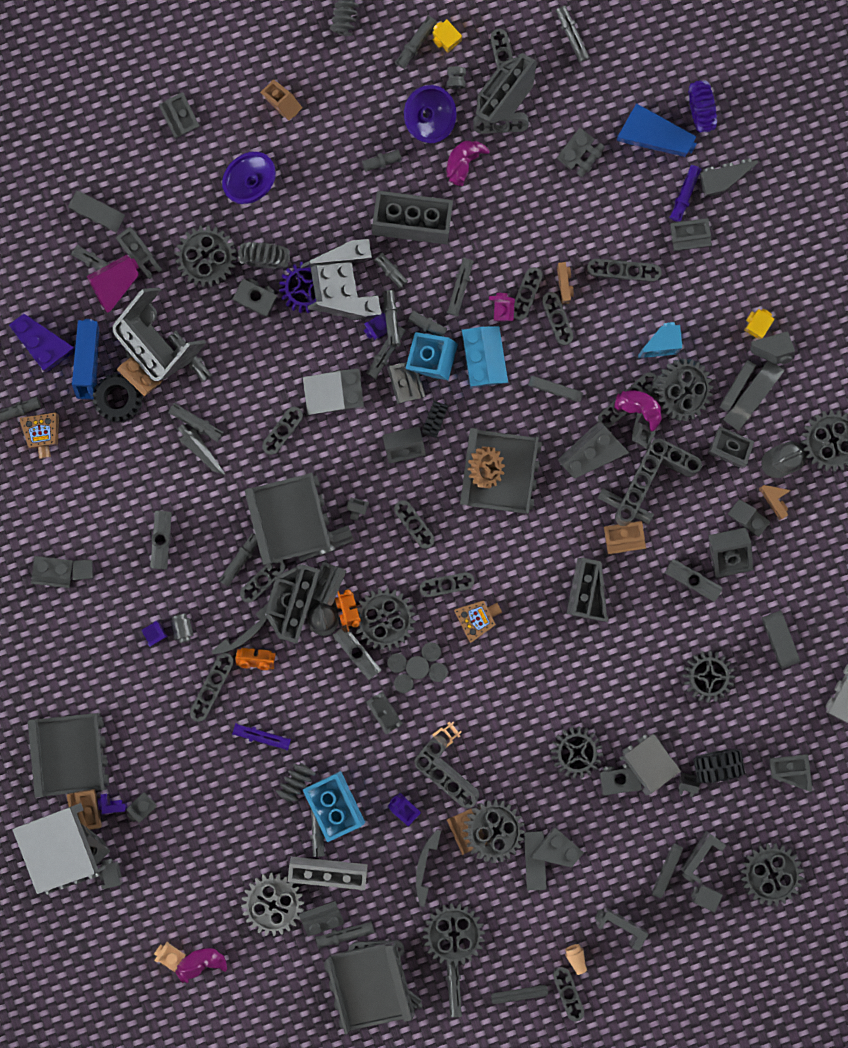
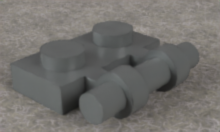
(576, 148)

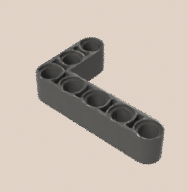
(647, 475)

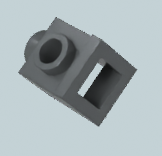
(110, 875)

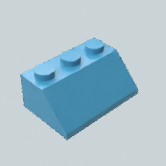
(664, 342)
(484, 356)
(334, 806)

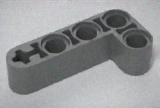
(450, 774)

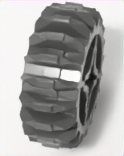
(264, 255)
(708, 685)
(564, 741)

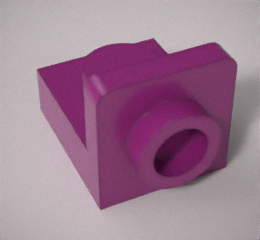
(503, 307)

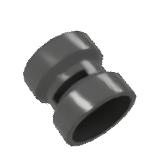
(456, 77)

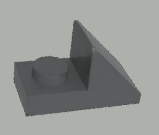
(749, 518)

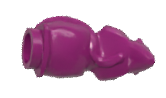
(460, 158)
(642, 403)
(194, 963)

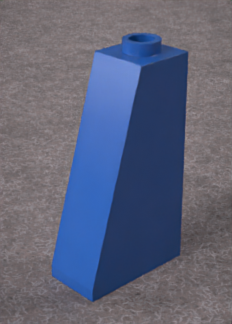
(655, 133)
(86, 359)

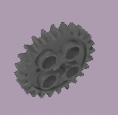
(217, 269)
(683, 389)
(815, 445)
(392, 635)
(480, 821)
(756, 881)
(436, 936)

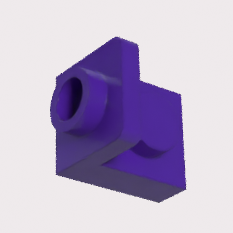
(376, 327)
(115, 805)
(403, 809)

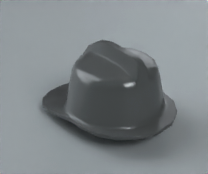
(783, 459)
(322, 617)

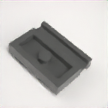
(179, 115)
(690, 234)
(405, 383)
(52, 572)
(328, 583)
(321, 919)

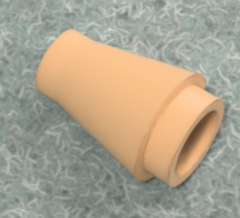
(576, 958)

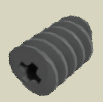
(342, 17)
(295, 782)

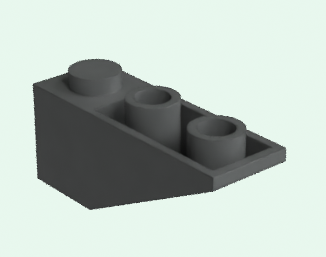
(720, 180)

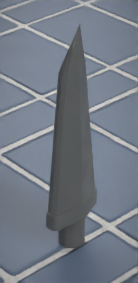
(196, 445)

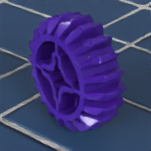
(702, 106)
(296, 291)

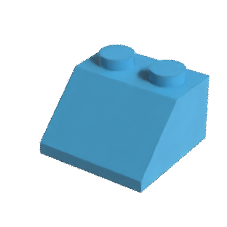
(431, 355)

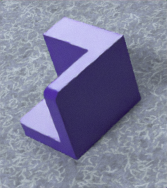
(154, 633)

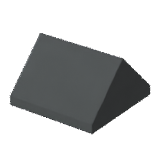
(731, 447)

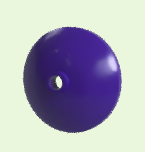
(439, 114)
(249, 177)

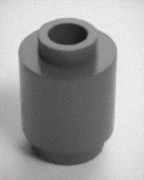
(182, 628)

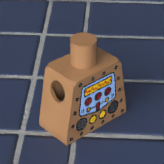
(41, 432)
(477, 618)

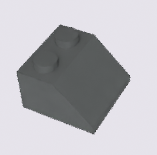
(731, 552)

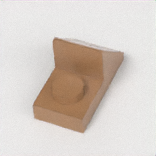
(772, 495)

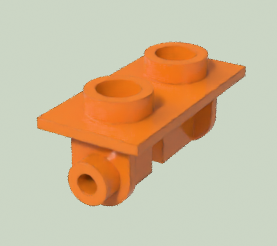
(349, 617)
(246, 659)

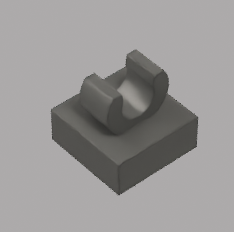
(357, 507)
(688, 783)

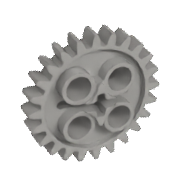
(264, 920)

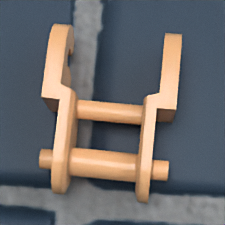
(445, 731)

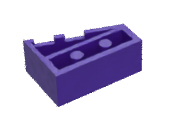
(41, 343)

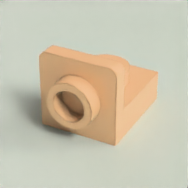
(169, 956)

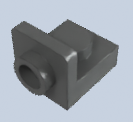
(141, 808)

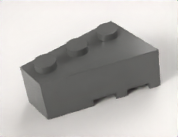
(592, 451)
(587, 591)

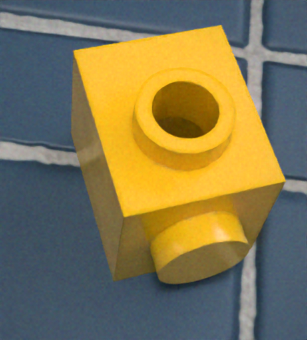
(446, 35)
(759, 323)

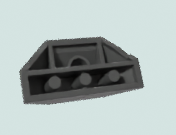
(506, 89)
(291, 601)

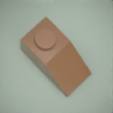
(281, 100)

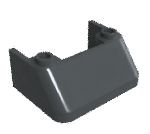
(145, 344)

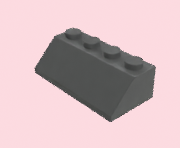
(412, 217)

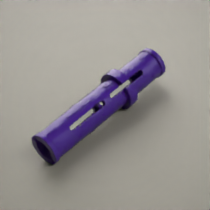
(685, 193)
(240, 730)

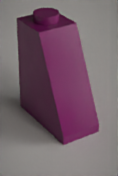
(113, 281)

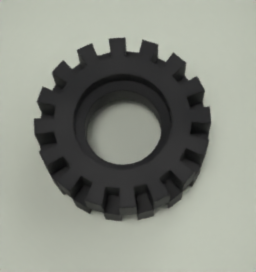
(435, 419)

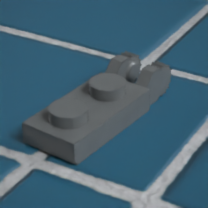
(136, 249)

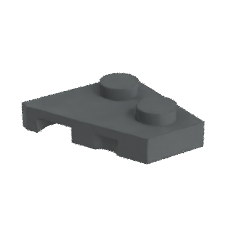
(792, 770)
(557, 850)

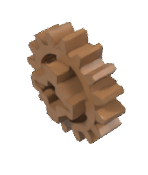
(486, 467)

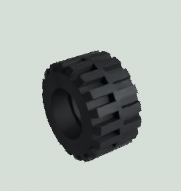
(101, 393)
(719, 766)

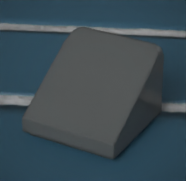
(83, 570)

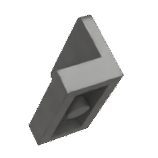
(404, 445)

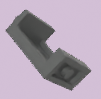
(650, 763)
(698, 854)
(639, 934)

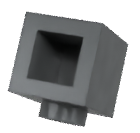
(706, 897)

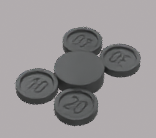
(417, 667)

